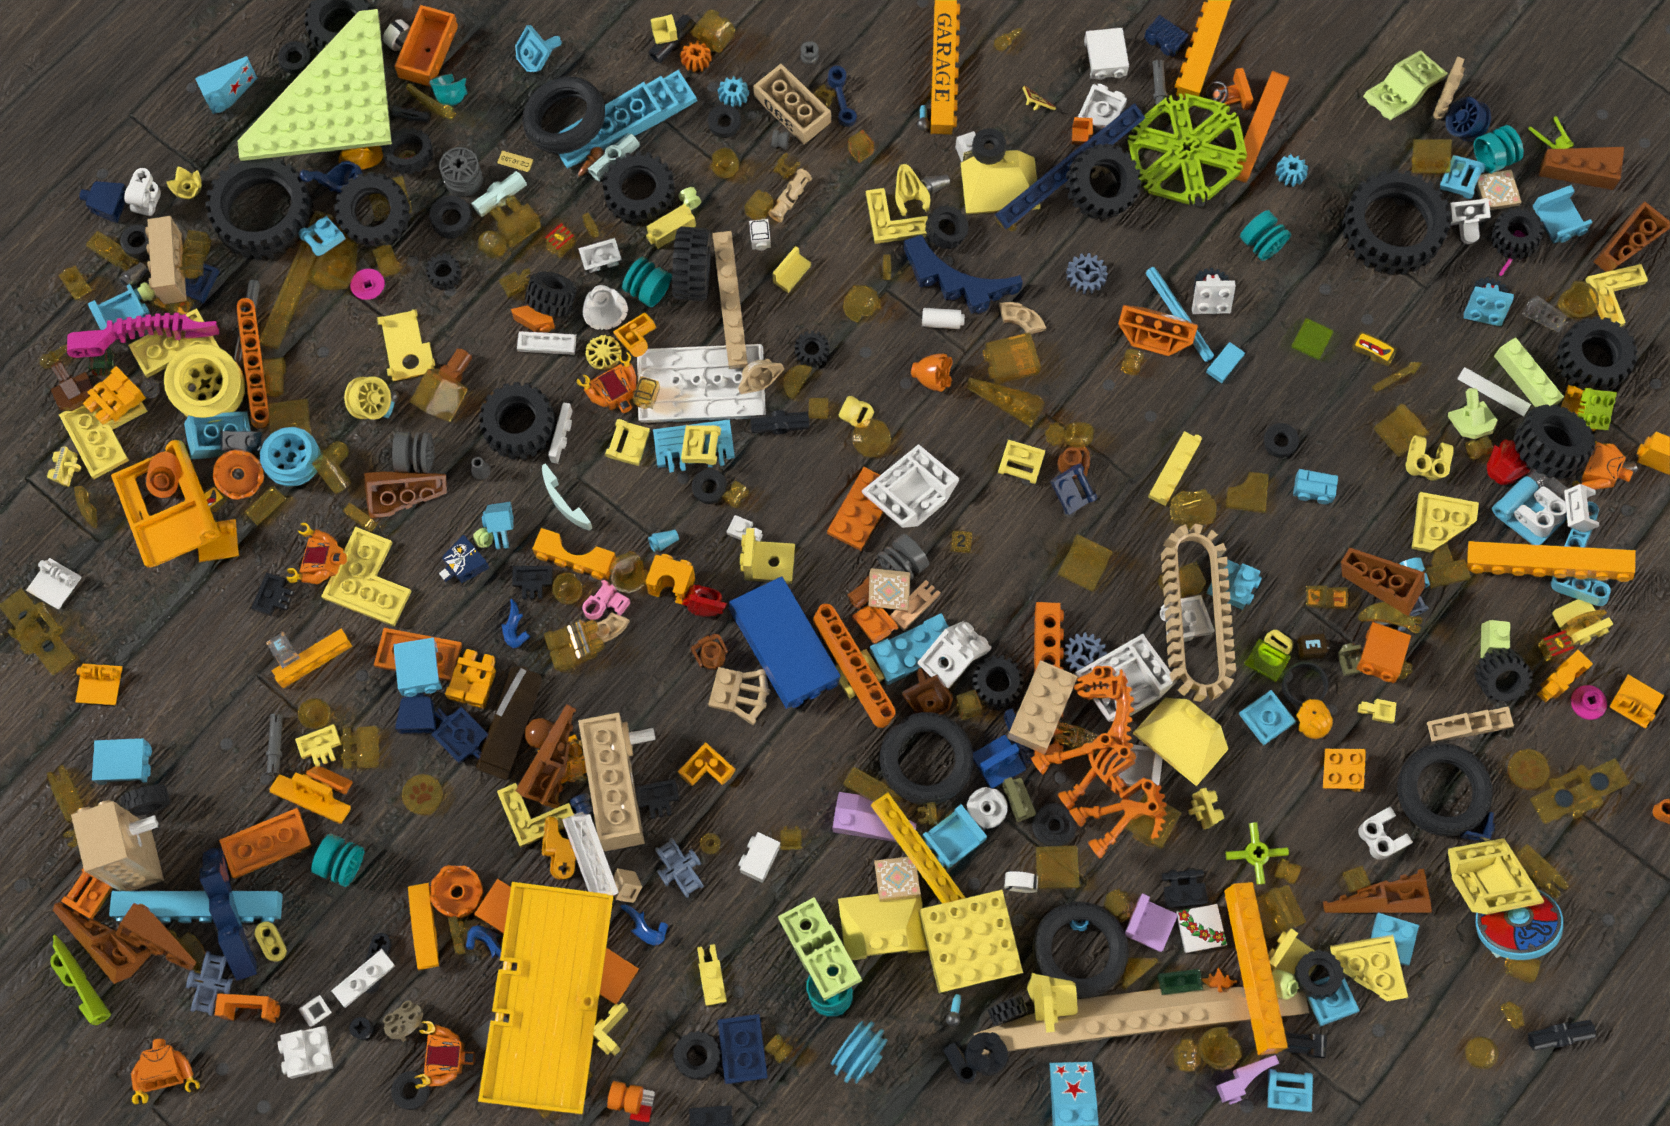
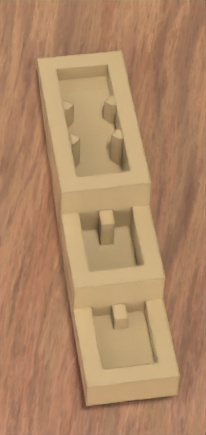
(1470, 724)

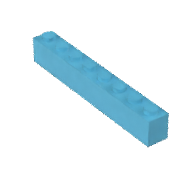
(195, 905)

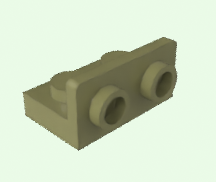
(1018, 799)

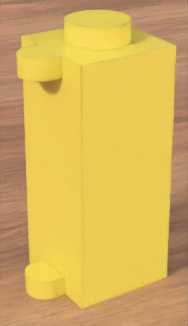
(664, 229)

